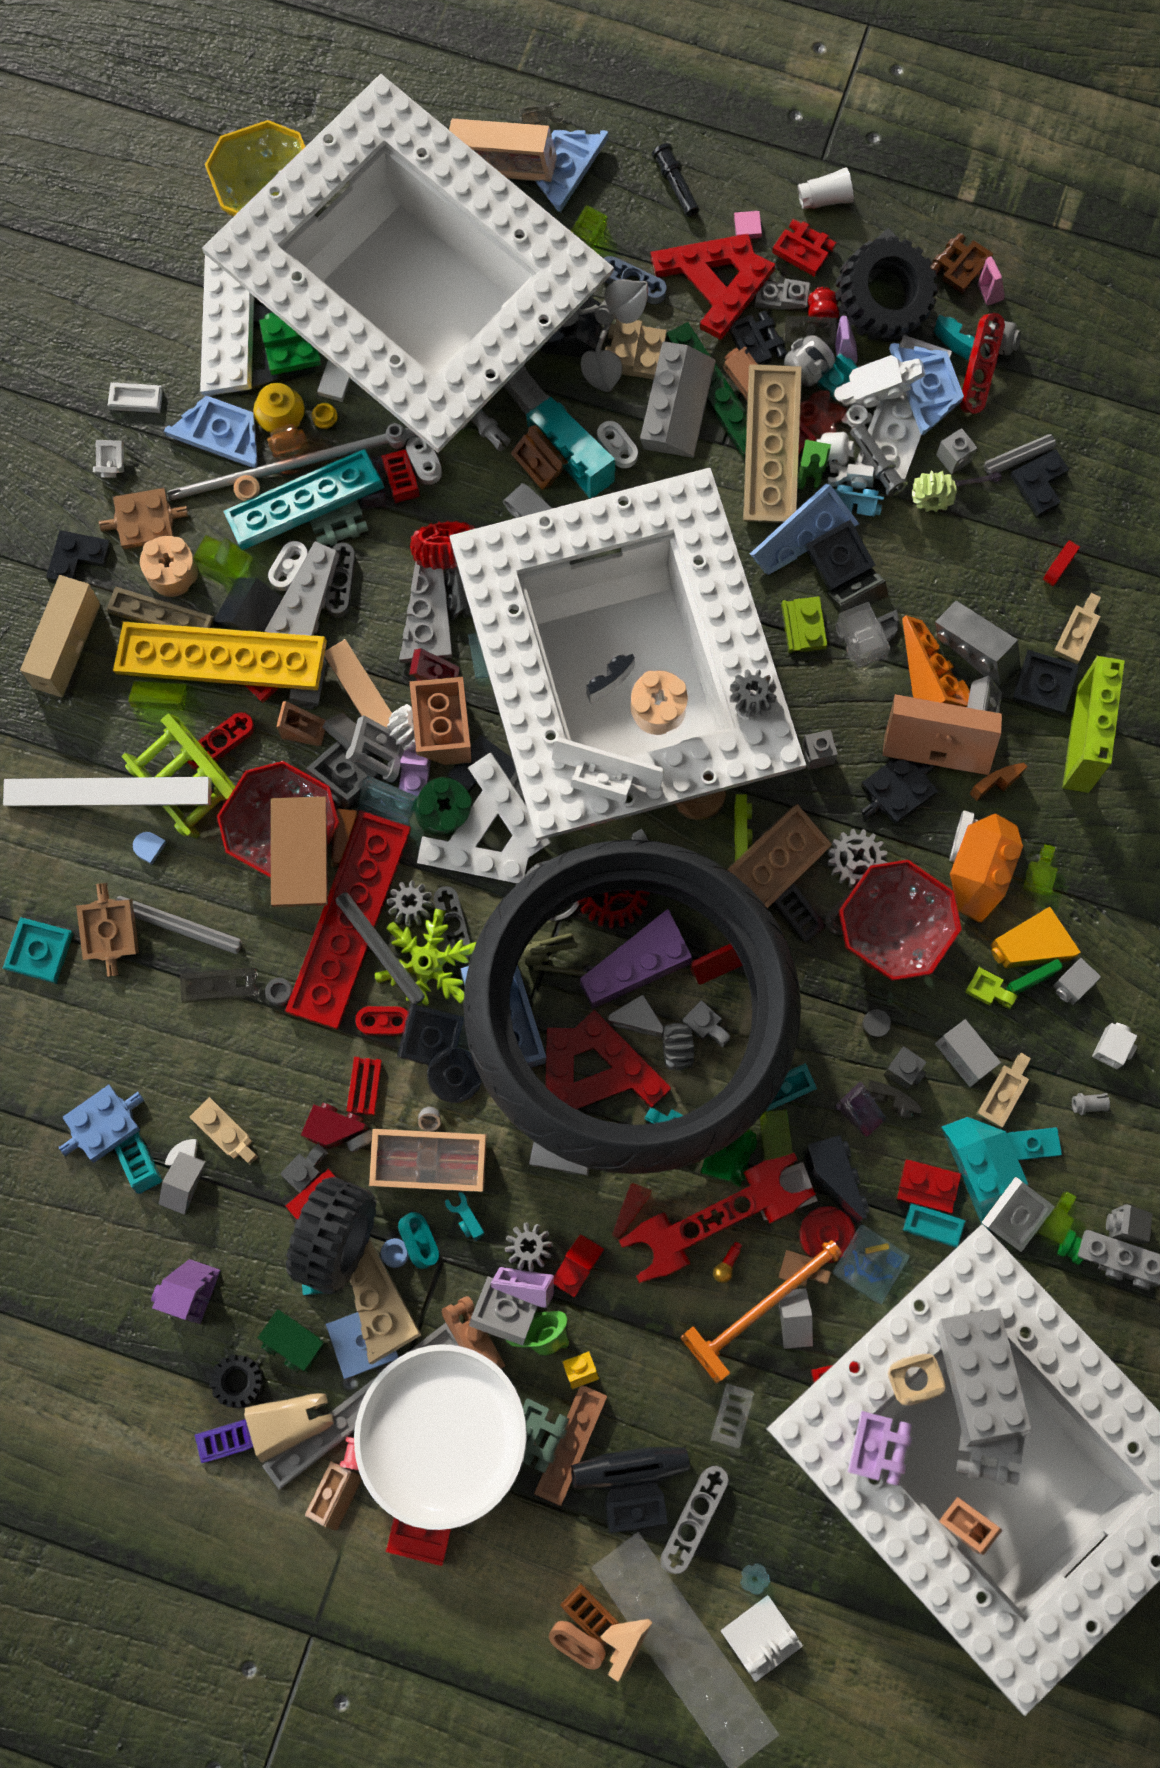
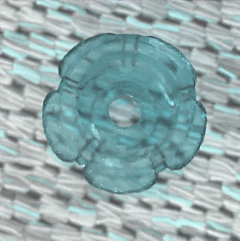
(762, 1582)

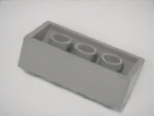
(677, 400)

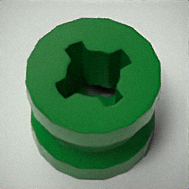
(1070, 1247)

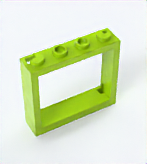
(1093, 724)

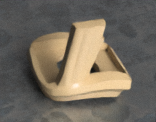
(935, 1384)

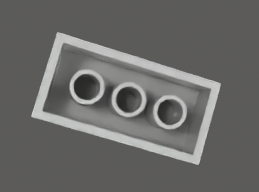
(983, 1377)

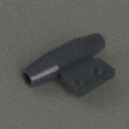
(631, 1478)

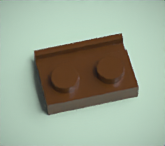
(539, 457)

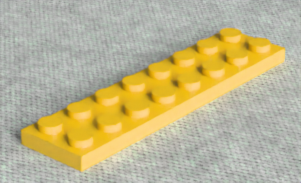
(220, 655)

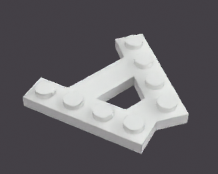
(461, 850)

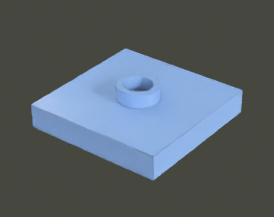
(351, 1346)

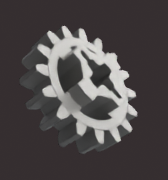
(850, 851)

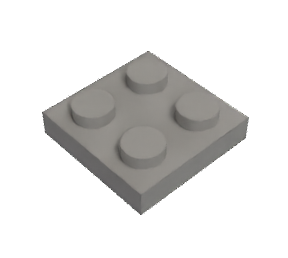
(502, 1314)

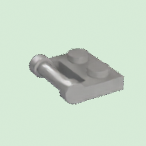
(377, 740)

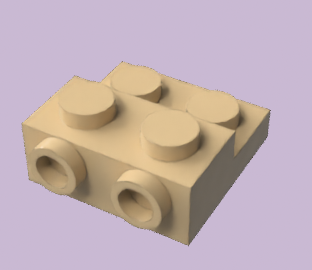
(636, 347)

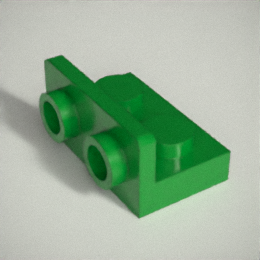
(732, 1160)

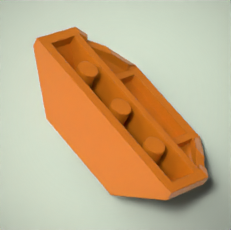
(985, 865)

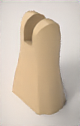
(284, 1424)

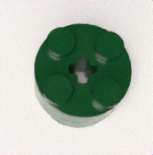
(428, 801)

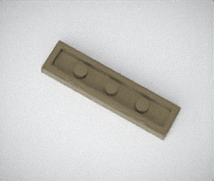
(154, 611)

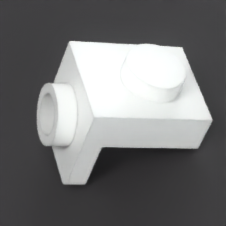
(109, 458)

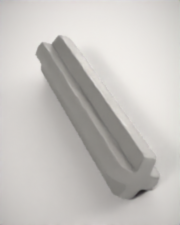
(1020, 454)

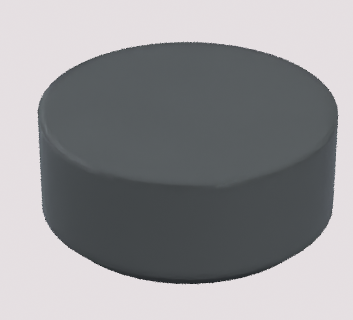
(278, 991)
(876, 1023)
(360, 1141)

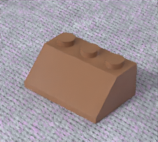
(441, 720)

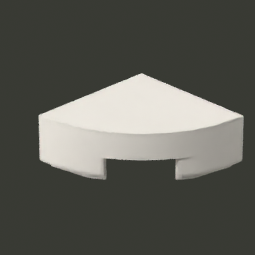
(188, 1147)

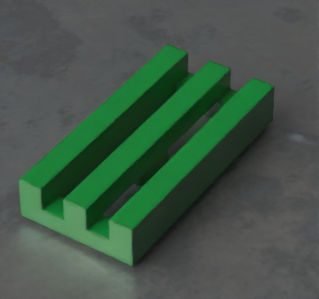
(1035, 977)

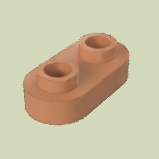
(577, 1645)

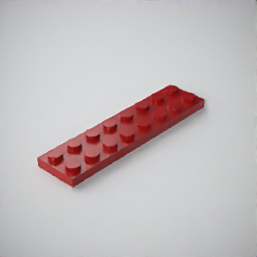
(337, 946)

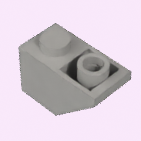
(1129, 1224)

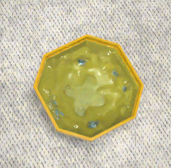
(249, 160)

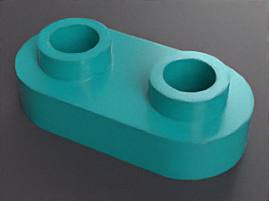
(419, 1241)

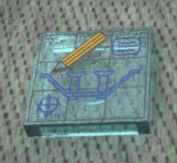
(870, 1264)

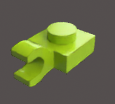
(987, 987)

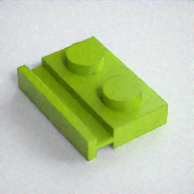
(804, 624)

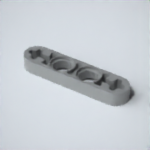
(697, 1521)

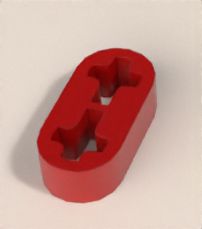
(1061, 563)

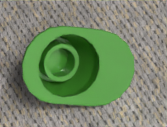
(546, 1333)

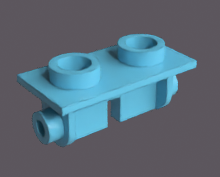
(866, 502)

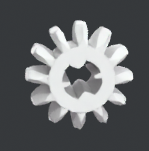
(403, 727)

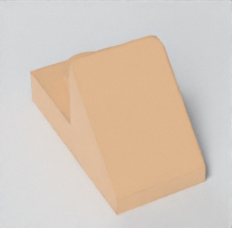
(627, 1640)

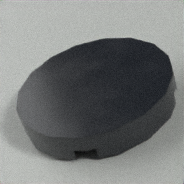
(453, 1075)

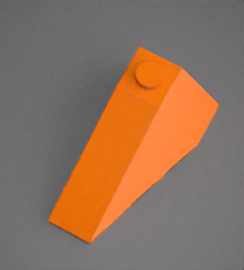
(928, 669)

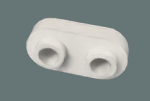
(619, 445)
(422, 458)
(286, 566)
(965, 820)

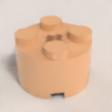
(167, 552)
(656, 687)

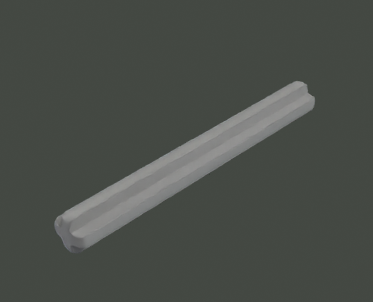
(185, 927)

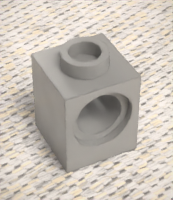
(956, 451)
(819, 749)
(1076, 982)

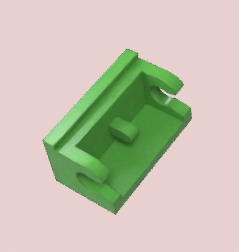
(813, 462)

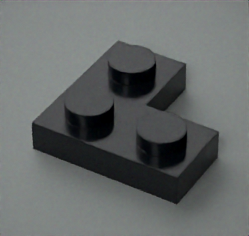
(1034, 481)
(75, 549)

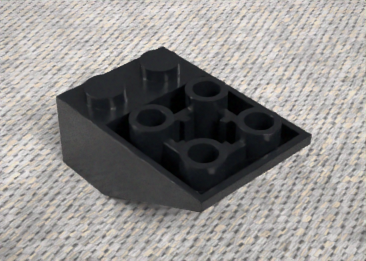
(832, 1173)

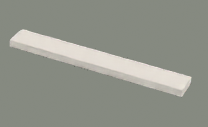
(107, 791)

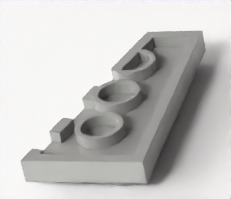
(305, 597)
(427, 616)

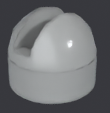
(429, 1119)

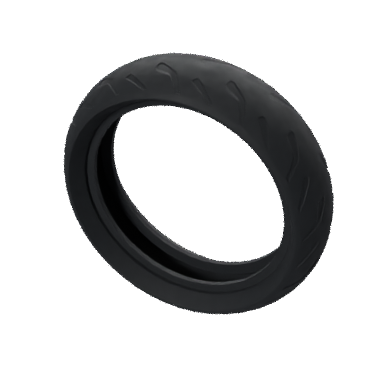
(662, 871)

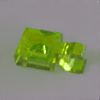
(1041, 875)
(1058, 1222)

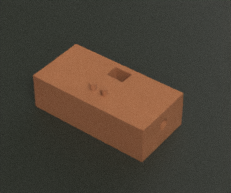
(942, 734)

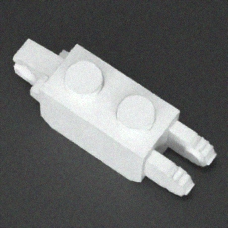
(880, 381)

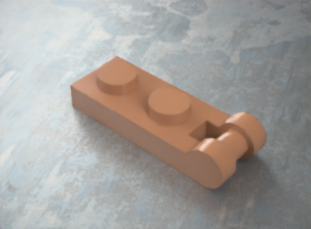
(468, 1336)

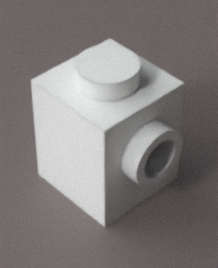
(1115, 1045)

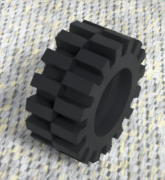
(220, 1375)

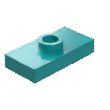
(1035, 1143)

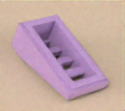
(845, 341)
(525, 1285)

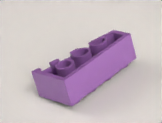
(639, 961)

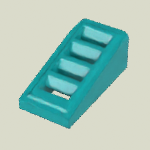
(144, 1177)

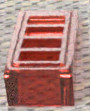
(633, 1203)

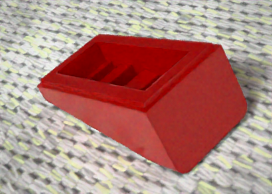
(406, 492)

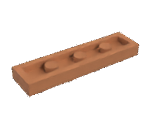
(569, 1451)

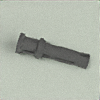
(884, 468)

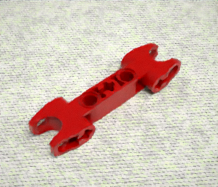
(670, 1240)

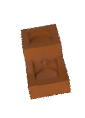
(1002, 778)

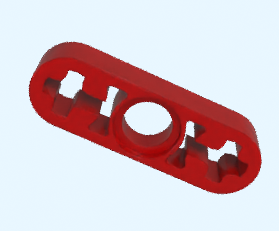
(240, 736)

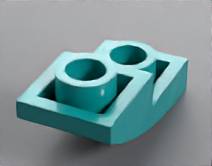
(949, 333)

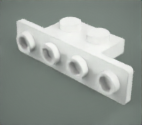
(605, 772)

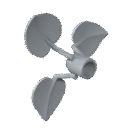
(626, 302)

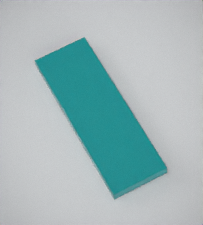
(303, 499)

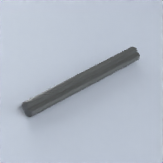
(380, 948)

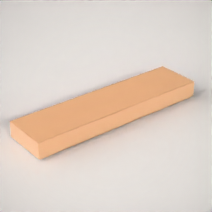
(357, 683)

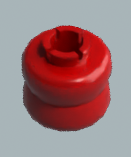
(823, 303)

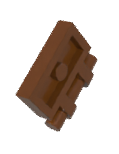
(966, 268)

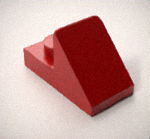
(577, 1265)

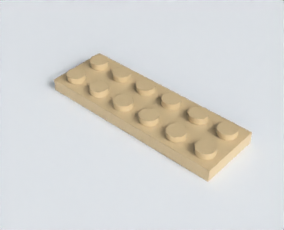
(772, 443)

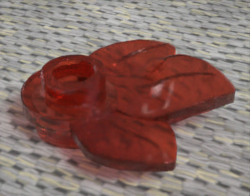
(822, 413)

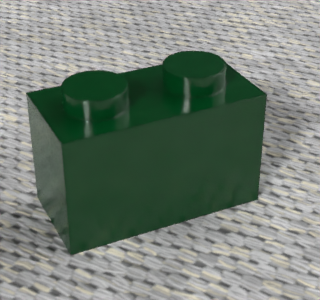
(291, 1341)

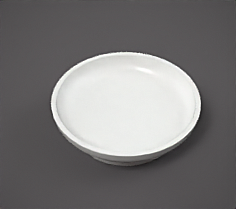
(440, 1437)

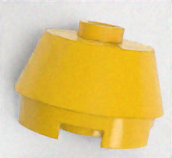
(278, 406)

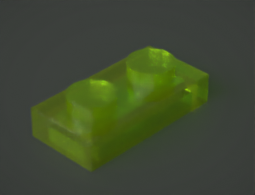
(775, 1134)

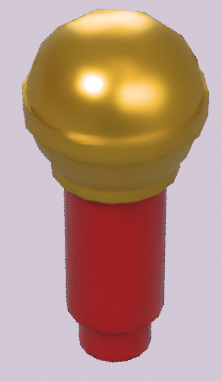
(723, 1271)

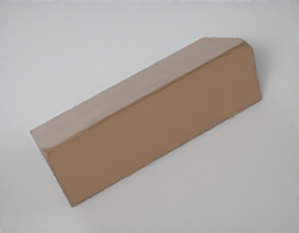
(333, 1496)

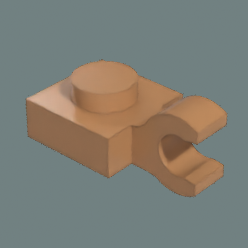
(794, 1262)

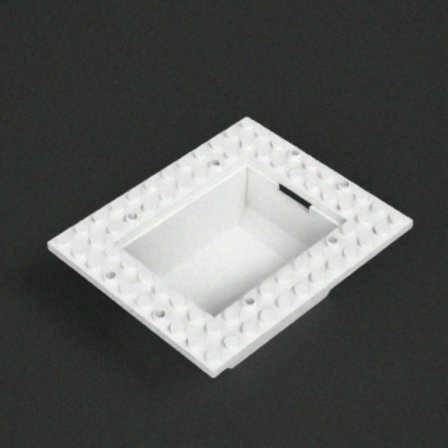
(412, 266)
(629, 602)
(1070, 1488)

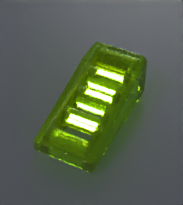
(593, 221)

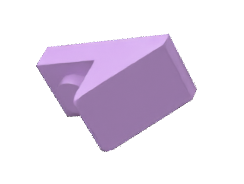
(414, 772)

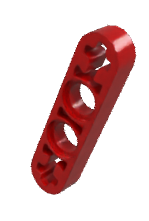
(977, 362)

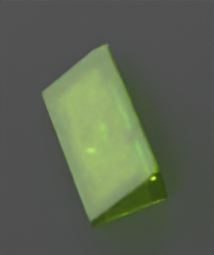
(158, 695)

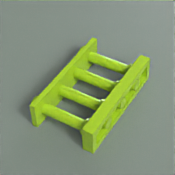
(191, 751)

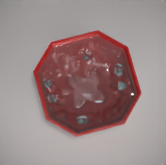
(247, 812)
(900, 920)

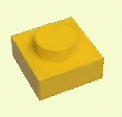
(580, 1370)

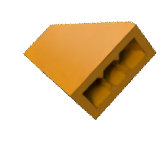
(1035, 942)

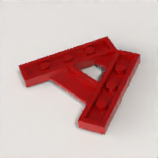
(695, 263)
(626, 1070)

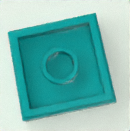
(38, 950)

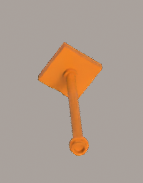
(708, 1351)

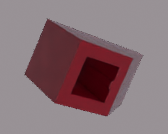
(330, 1128)

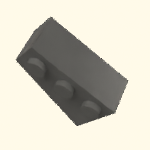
(979, 643)

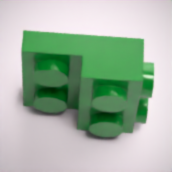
(285, 347)

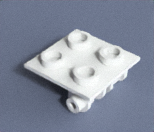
(761, 1638)

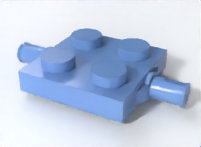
(101, 1123)

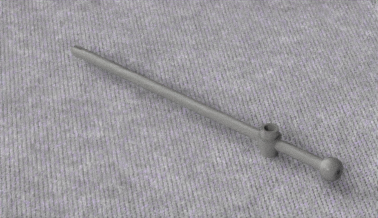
(395, 436)

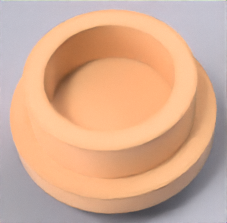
(246, 487)

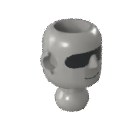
(813, 358)

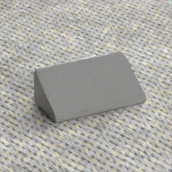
(985, 695)

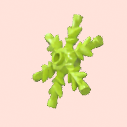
(435, 958)

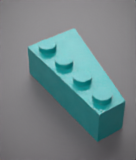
(587, 460)

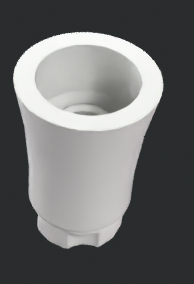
(827, 190)

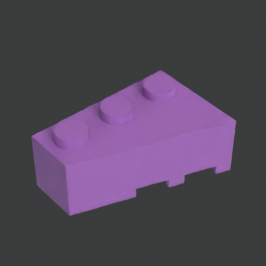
(186, 1291)

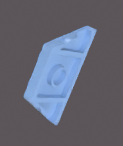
(574, 157)
(934, 393)
(218, 429)

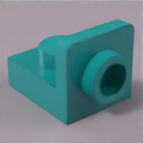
(837, 375)

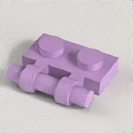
(870, 1448)

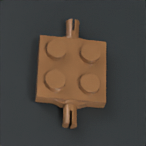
(142, 517)
(107, 929)

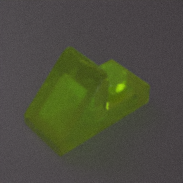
(223, 557)

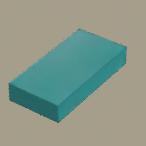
(934, 1225)

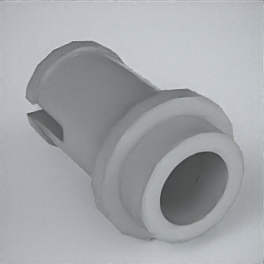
(1090, 1103)

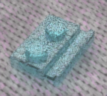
(386, 801)

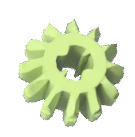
(934, 491)

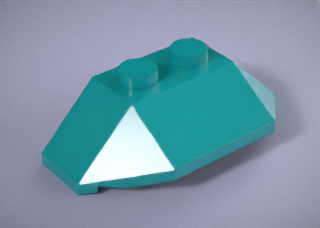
(983, 1160)

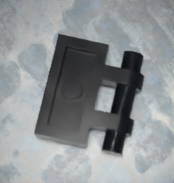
(748, 334)

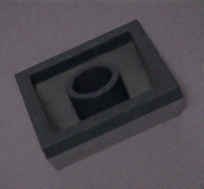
(248, 606)

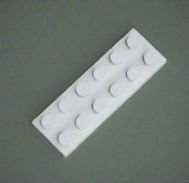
(225, 333)
(895, 425)

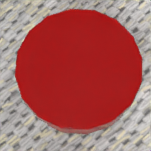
(823, 1226)

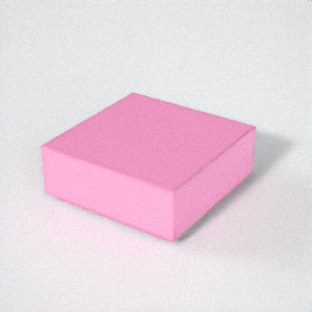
(748, 223)

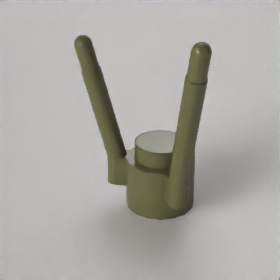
(538, 952)

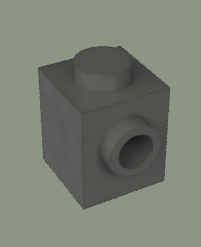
(906, 1068)

